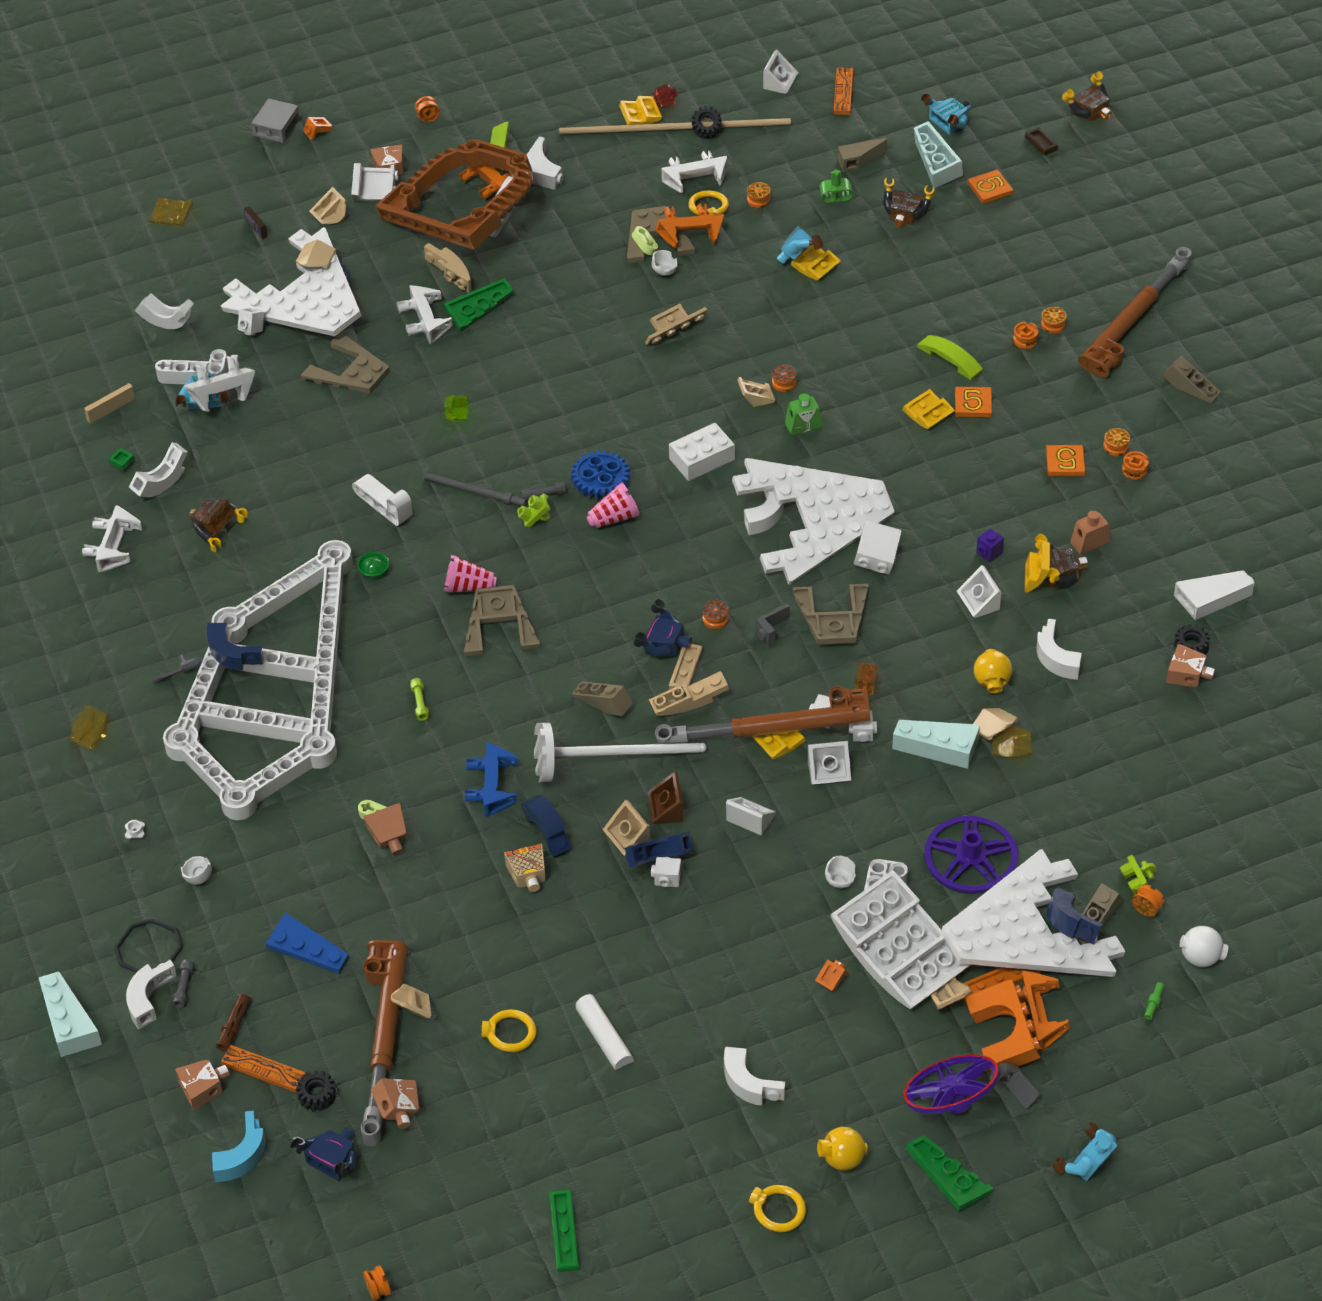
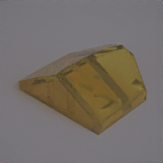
(89, 727)
(1012, 742)

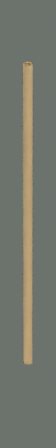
(671, 126)

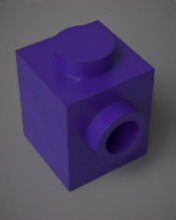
(990, 545)

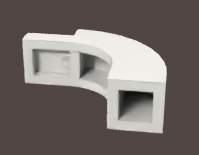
(163, 315)
(163, 477)
(764, 516)
(1054, 658)
(142, 986)
(746, 1085)

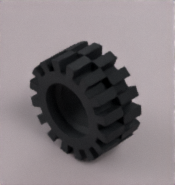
(706, 113)
(1195, 634)
(315, 1080)

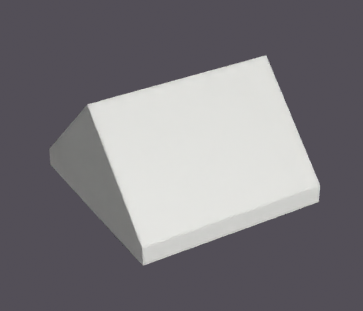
(778, 74)
(980, 593)
(829, 762)
(748, 814)

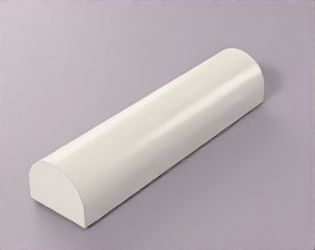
(603, 1031)

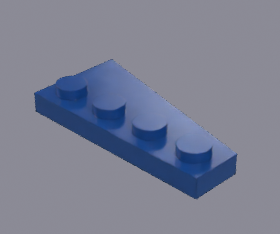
(306, 945)

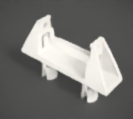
(676, 172)
(420, 303)
(235, 378)
(107, 553)

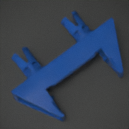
(493, 800)

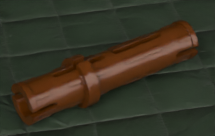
(224, 1040)

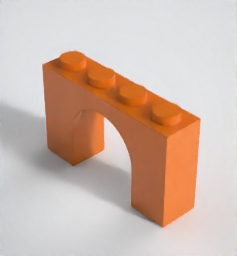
(1006, 1000)

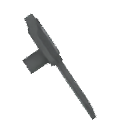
(186, 665)

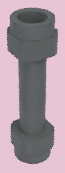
(559, 489)
(179, 997)

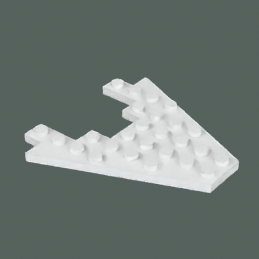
(313, 302)
(829, 505)
(1010, 932)

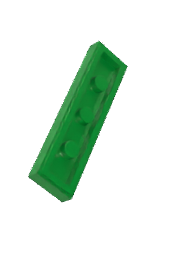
(564, 1231)

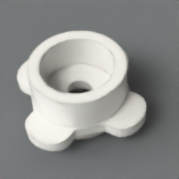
(134, 825)

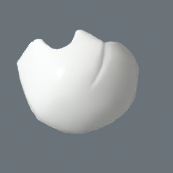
(664, 263)
(196, 870)
(840, 872)

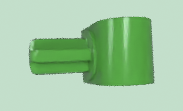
(836, 189)

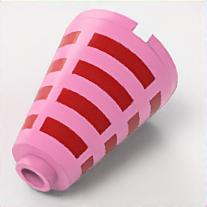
(613, 508)
(467, 577)

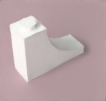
(544, 171)

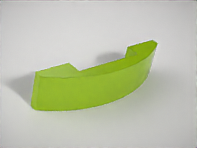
(953, 353)

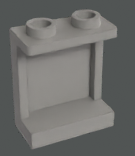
(274, 120)

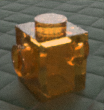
(866, 675)

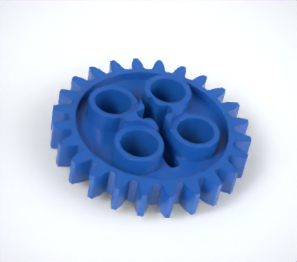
(599, 473)

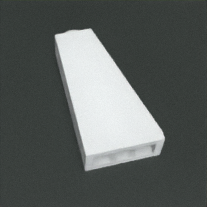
(1213, 593)

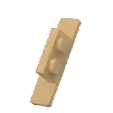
(672, 320)

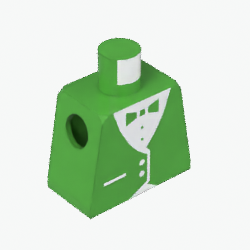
(803, 415)

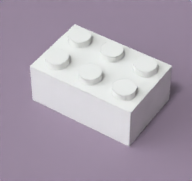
(701, 451)

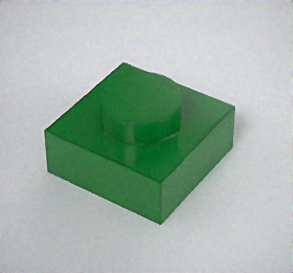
(121, 459)

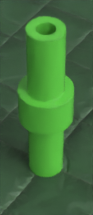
(1154, 1001)

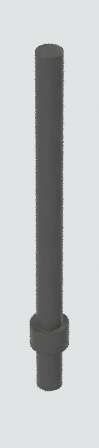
(507, 498)

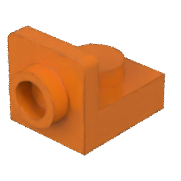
(315, 125)
(831, 975)

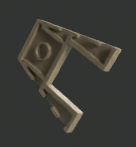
(648, 219)
(360, 376)
(498, 605)
(833, 626)

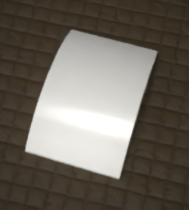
(897, 941)

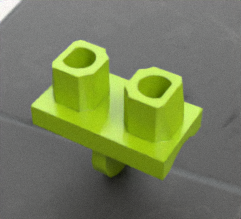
(537, 510)
(1132, 868)

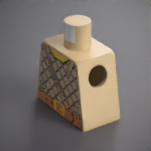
(526, 866)

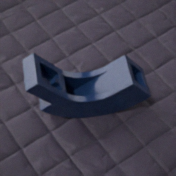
(229, 654)
(549, 823)
(659, 847)
(1070, 921)

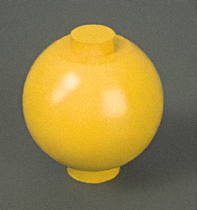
(993, 670)
(842, 1148)

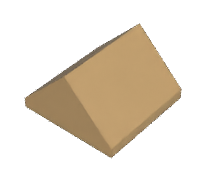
(627, 827)

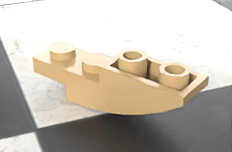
(450, 263)
(688, 698)

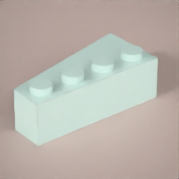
(938, 157)
(937, 740)
(69, 1020)

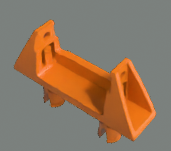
(488, 174)
(668, 226)
(1045, 1031)

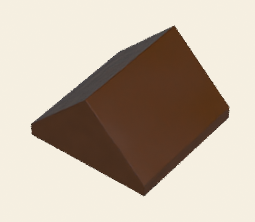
(666, 801)

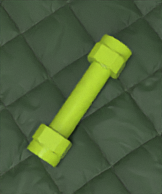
(421, 711)

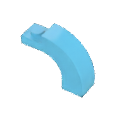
(244, 1157)

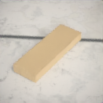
(109, 403)
(686, 666)

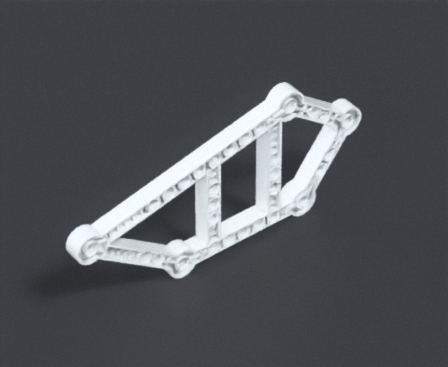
(316, 742)

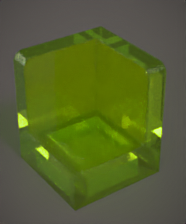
(456, 407)

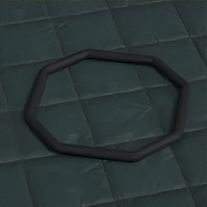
(140, 924)

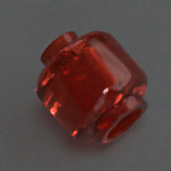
(665, 95)

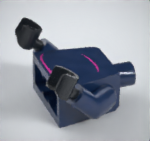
(664, 635)
(329, 1152)

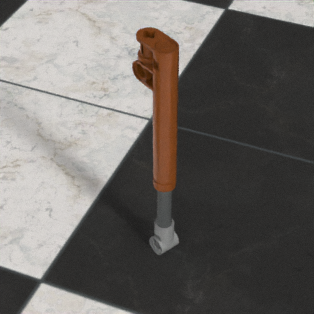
(1105, 351)
(850, 709)
(389, 967)

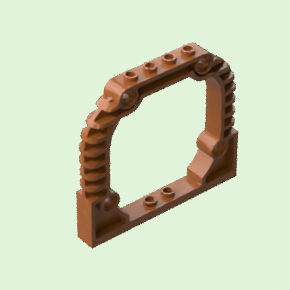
(482, 221)

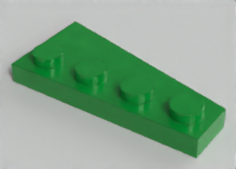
(474, 305)
(952, 1179)

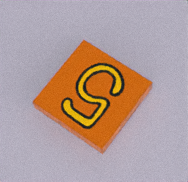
(990, 186)
(973, 402)
(1065, 460)

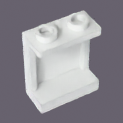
(373, 183)
(877, 547)

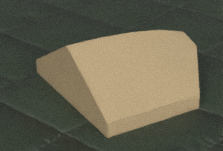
(330, 208)
(316, 254)
(756, 393)
(994, 721)
(949, 993)
(412, 1001)

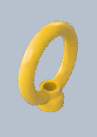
(712, 211)
(488, 1030)
(759, 1198)

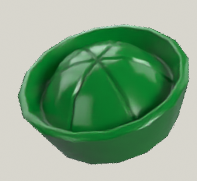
(373, 565)

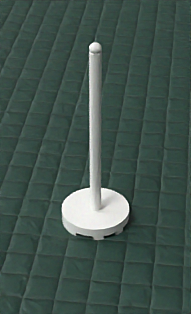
(545, 750)

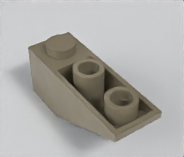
(860, 154)
(1190, 380)
(604, 697)
(1102, 906)

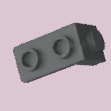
(766, 622)
(1018, 1084)

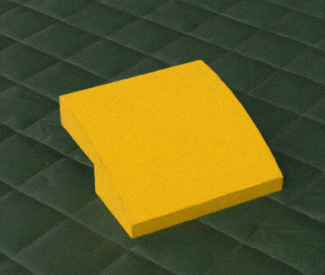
(641, 111)
(815, 262)
(928, 409)
(1037, 567)
(779, 743)

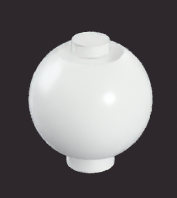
(1203, 946)

